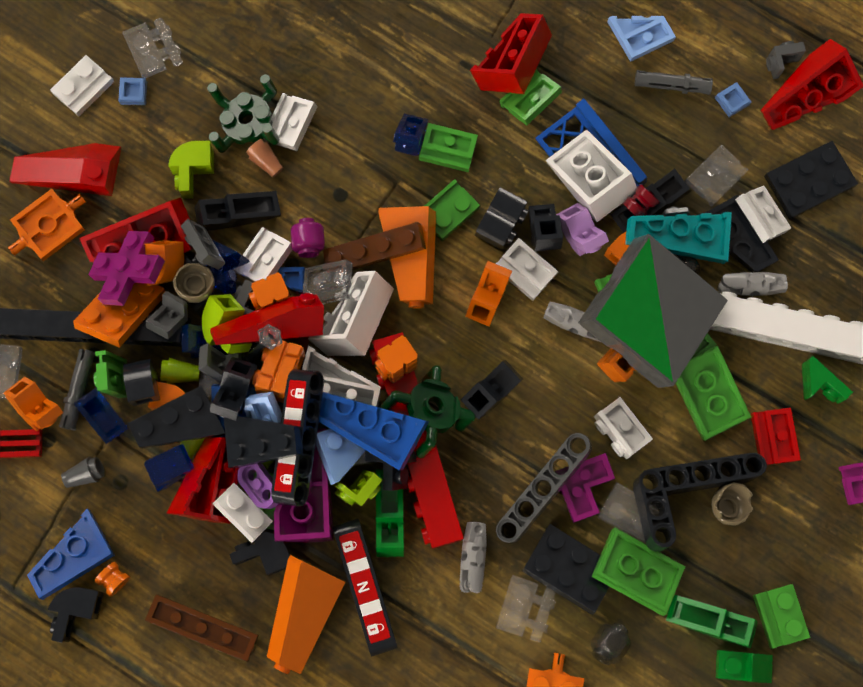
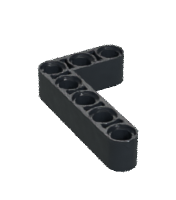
(687, 483)

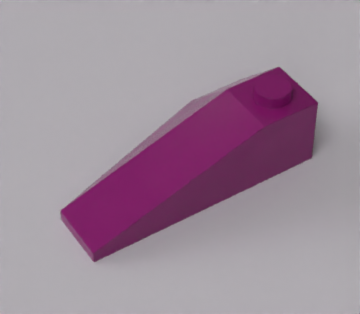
(315, 518)

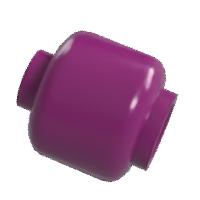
(307, 238)

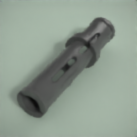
(674, 82)
(77, 389)

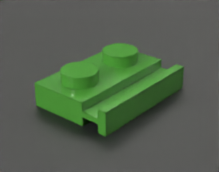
(536, 98)
(448, 147)
(452, 208)
(109, 374)
(781, 616)

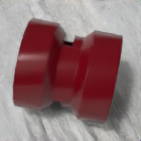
(644, 197)

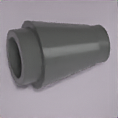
(85, 472)

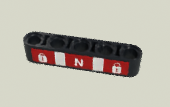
(300, 409)
(365, 587)

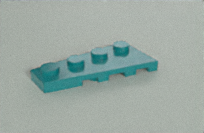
(693, 235)

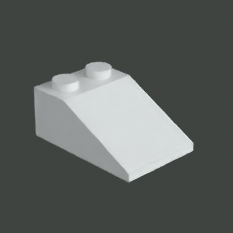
(593, 175)

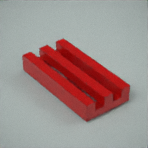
(19, 433)

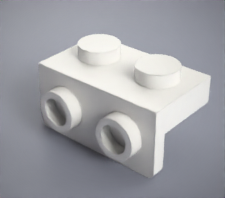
(622, 428)

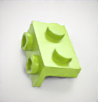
(363, 487)

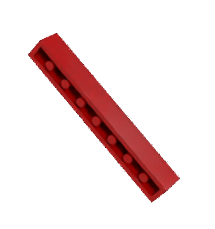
(427, 473)

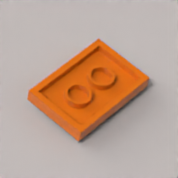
(115, 322)

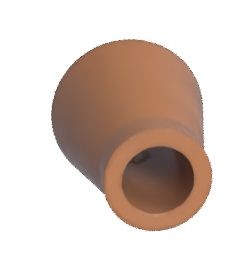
(264, 157)

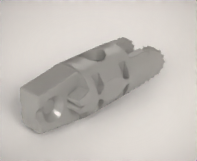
(753, 283)
(567, 318)
(473, 557)

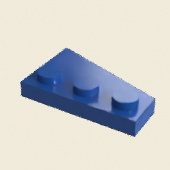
(75, 555)

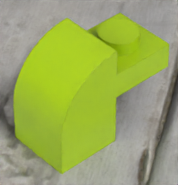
(191, 159)
(218, 311)

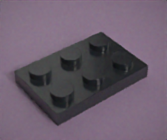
(810, 180)
(567, 569)

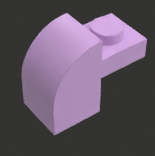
(581, 231)

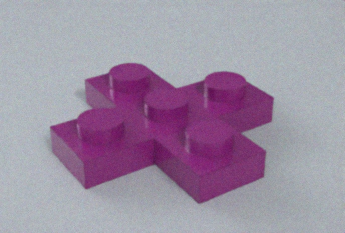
(126, 268)

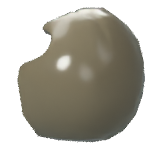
(194, 282)
(732, 504)

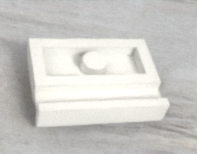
(82, 85)
(292, 120)
(763, 213)
(265, 254)
(529, 269)

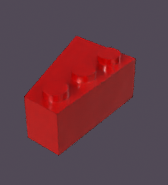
(515, 57)
(205, 483)

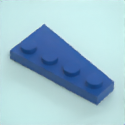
(375, 429)

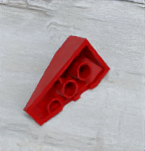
(820, 80)
(77, 168)
(161, 221)
(292, 316)

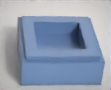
(132, 91)
(733, 99)

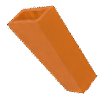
(416, 270)
(301, 614)

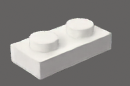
(242, 512)

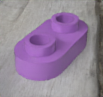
(259, 487)

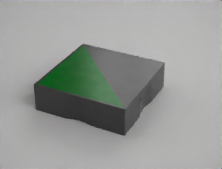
(653, 311)

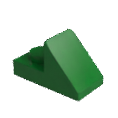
(817, 376)
(744, 666)

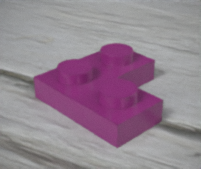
(577, 490)

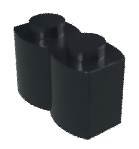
(501, 219)

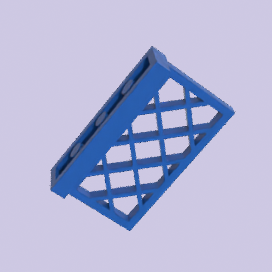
(592, 123)

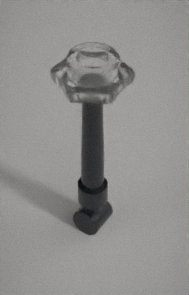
(268, 337)

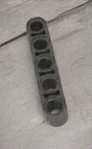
(532, 495)

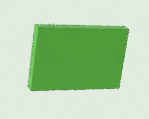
(711, 394)
(638, 571)

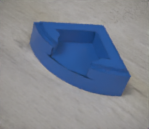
(293, 278)

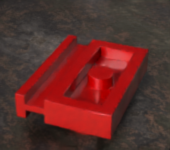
(776, 436)

